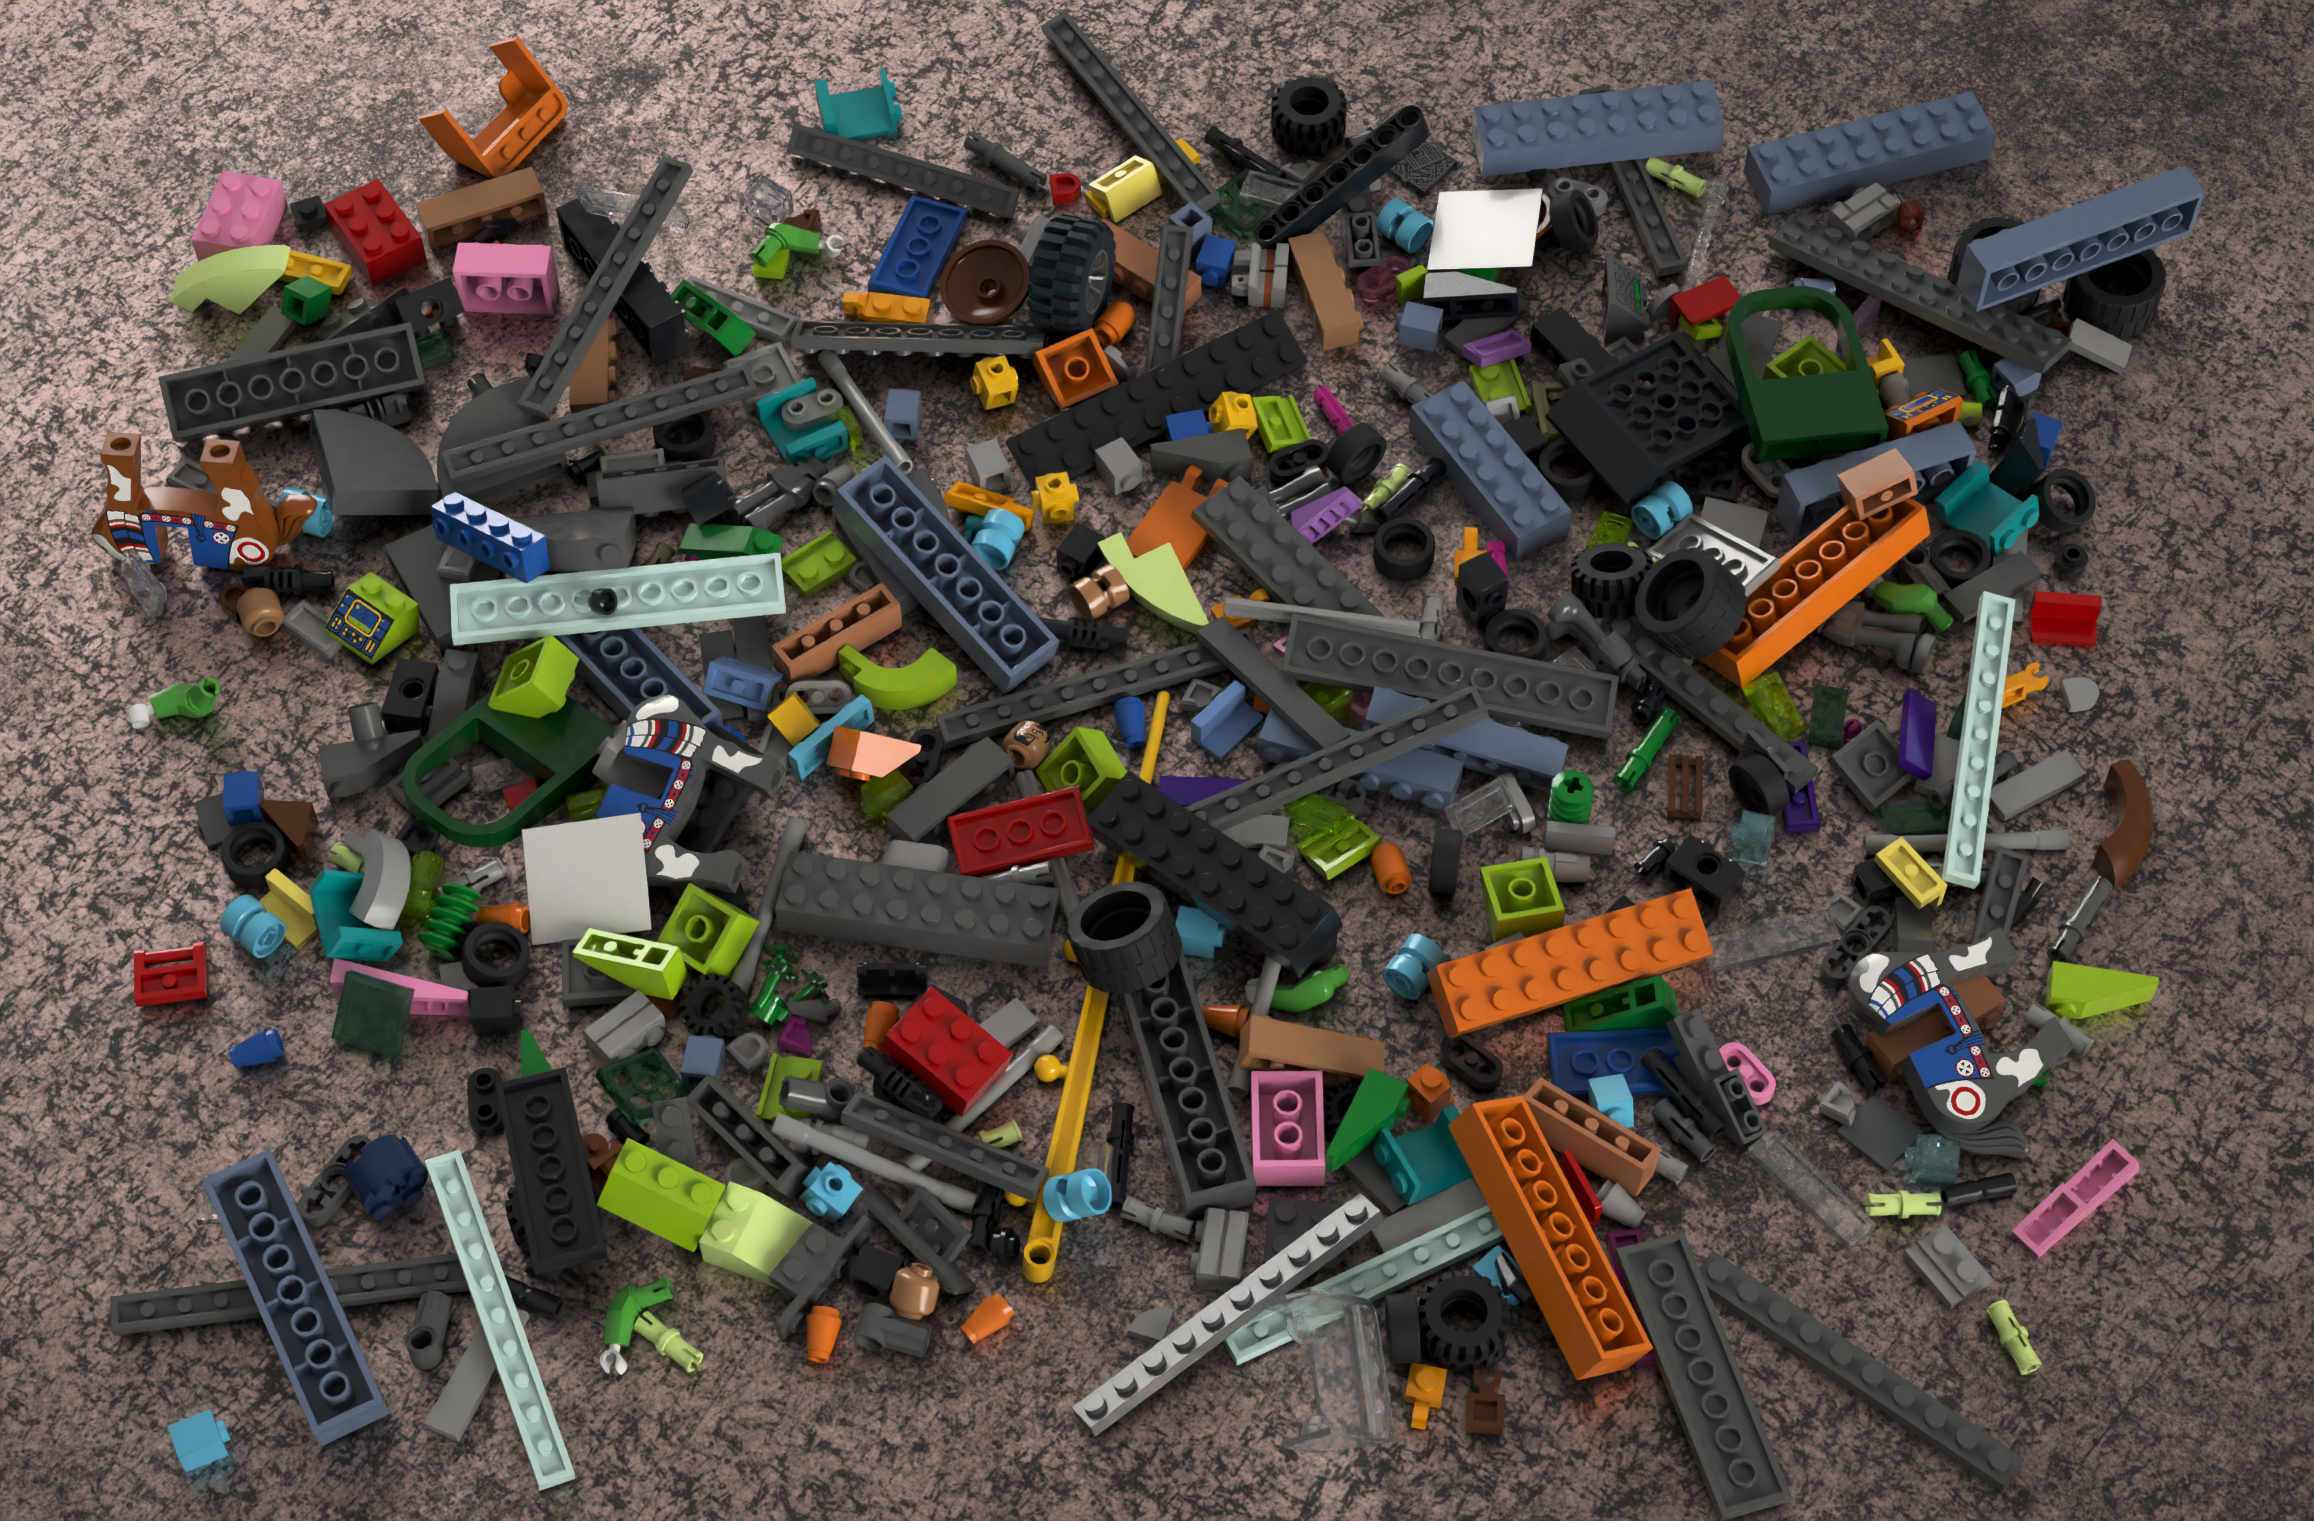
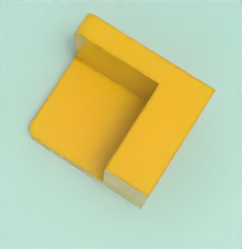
(1885, 362)
(793, 718)

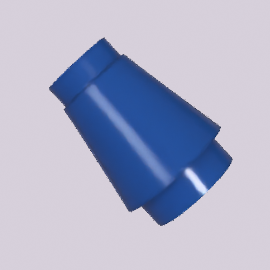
(1131, 721)
(258, 1049)

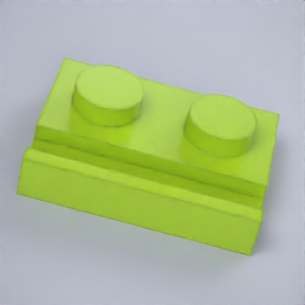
(1500, 381)
(1279, 422)
(817, 564)
(1337, 853)
(778, 1069)

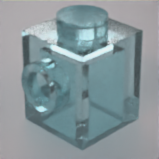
(1753, 837)
(1933, 1160)

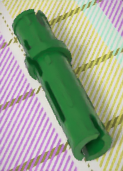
(1639, 759)

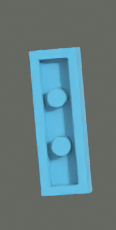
(815, 749)

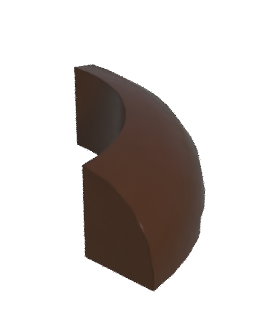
(2125, 849)

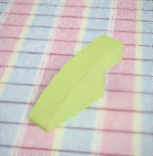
(231, 277)
(1157, 582)

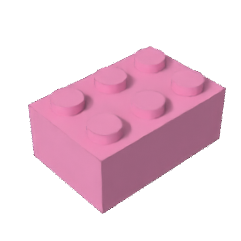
(239, 214)
(506, 278)
(1287, 1128)

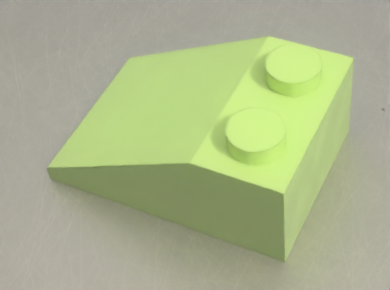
(750, 1233)

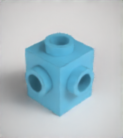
(829, 1191)

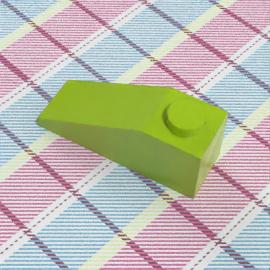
(636, 962)
(2090, 991)

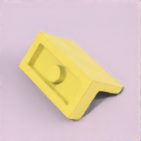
(1127, 187)
(1911, 874)
(292, 907)

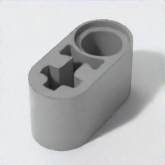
(916, 855)

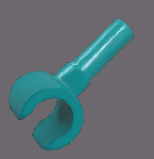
(972, 527)

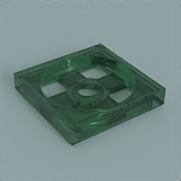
(1229, 215)
(633, 1066)

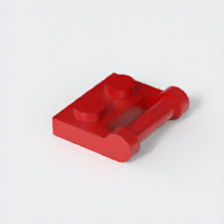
(170, 982)

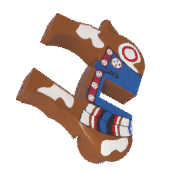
(224, 528)

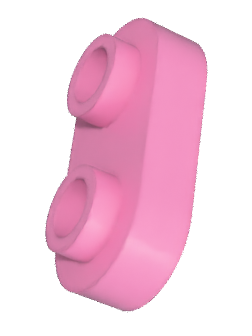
(1751, 1070)

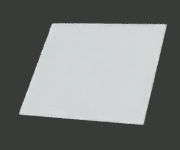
(1485, 229)
(586, 878)

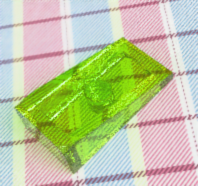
(1610, 529)
(1775, 706)

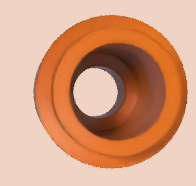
(1114, 323)
(1391, 868)

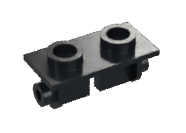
(2008, 417)
(892, 978)

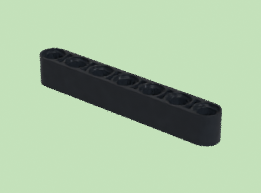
(1344, 178)

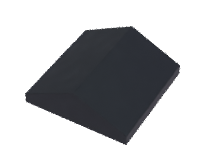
(2018, 461)

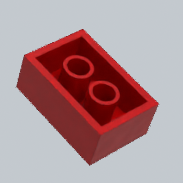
(375, 232)
(947, 1051)

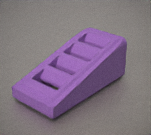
(1324, 514)

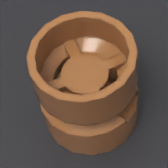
(1103, 590)

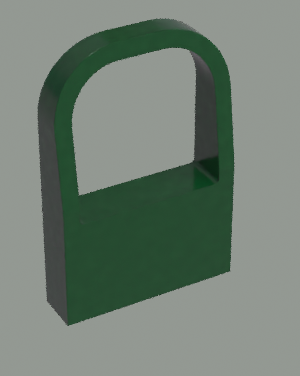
(1808, 411)
(552, 748)

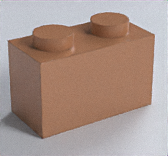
(1877, 484)

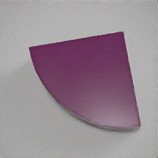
(796, 1037)

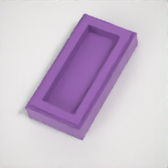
(1496, 348)

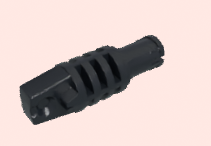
(288, 579)
(1087, 632)
(901, 1083)

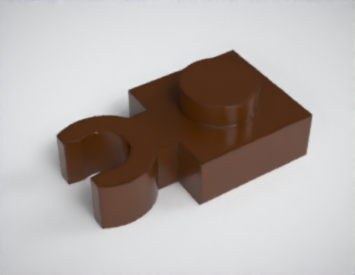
(1485, 1408)

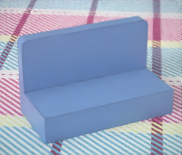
(741, 682)
(1225, 722)

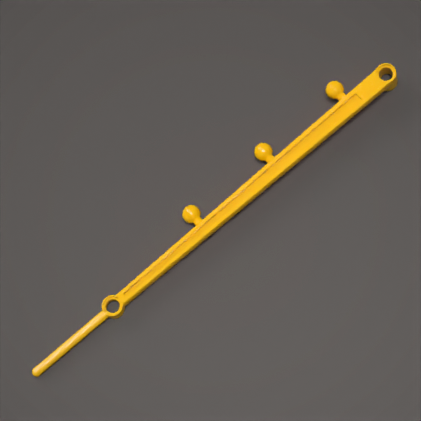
(1078, 1076)

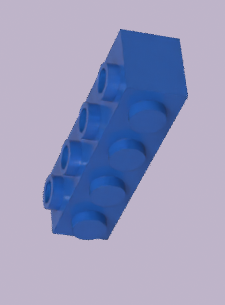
(490, 537)

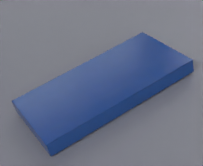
(918, 248)
(1603, 1053)

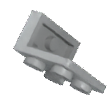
(618, 769)

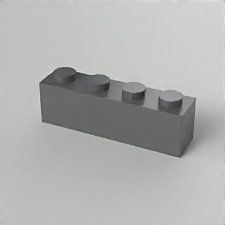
(653, 487)
(955, 790)
(749, 1136)

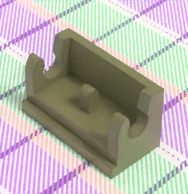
(1541, 404)

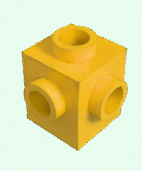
(994, 382)
(1233, 412)
(1055, 498)

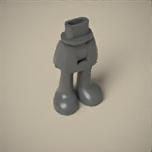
(1310, 482)
(788, 483)
(1847, 629)
(1608, 651)

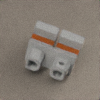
(1266, 277)

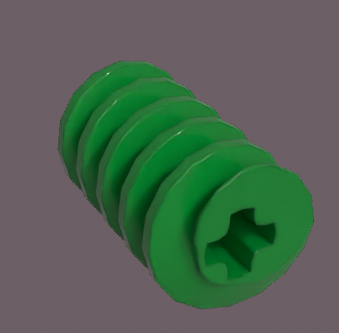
(1570, 798)
(448, 919)

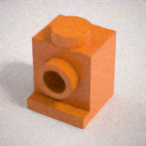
(1432, 1088)

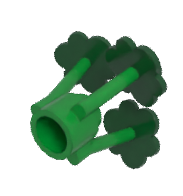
(767, 1004)

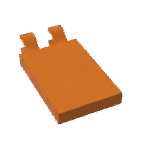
(1172, 522)

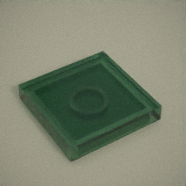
(372, 1013)

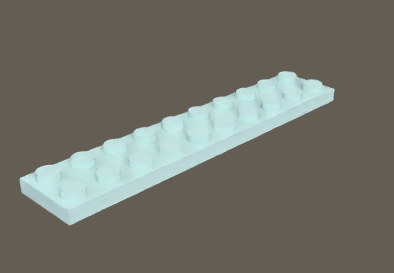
(644, 594)

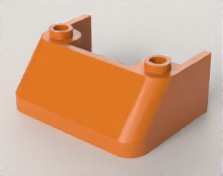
(531, 113)

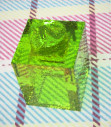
(882, 793)

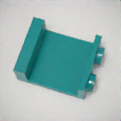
(859, 112)
(793, 446)
(1985, 509)
(341, 931)
(1424, 1159)

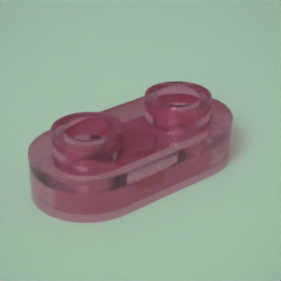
(1379, 280)

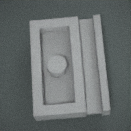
(1947, 1267)

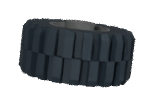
(1071, 275)

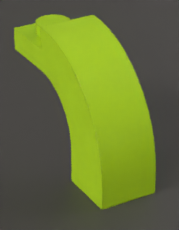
(899, 687)

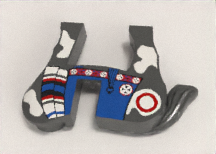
(674, 741)
(1956, 1078)

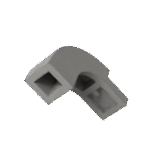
(384, 880)

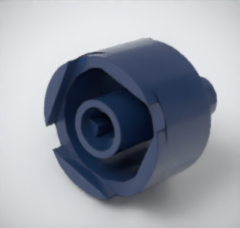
(386, 1175)

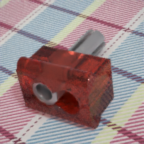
(1910, 216)

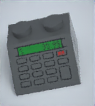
(1622, 303)

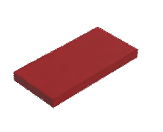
(1020, 832)

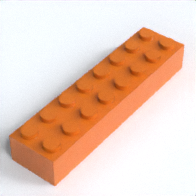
(1816, 583)
(1569, 963)
(1550, 1237)

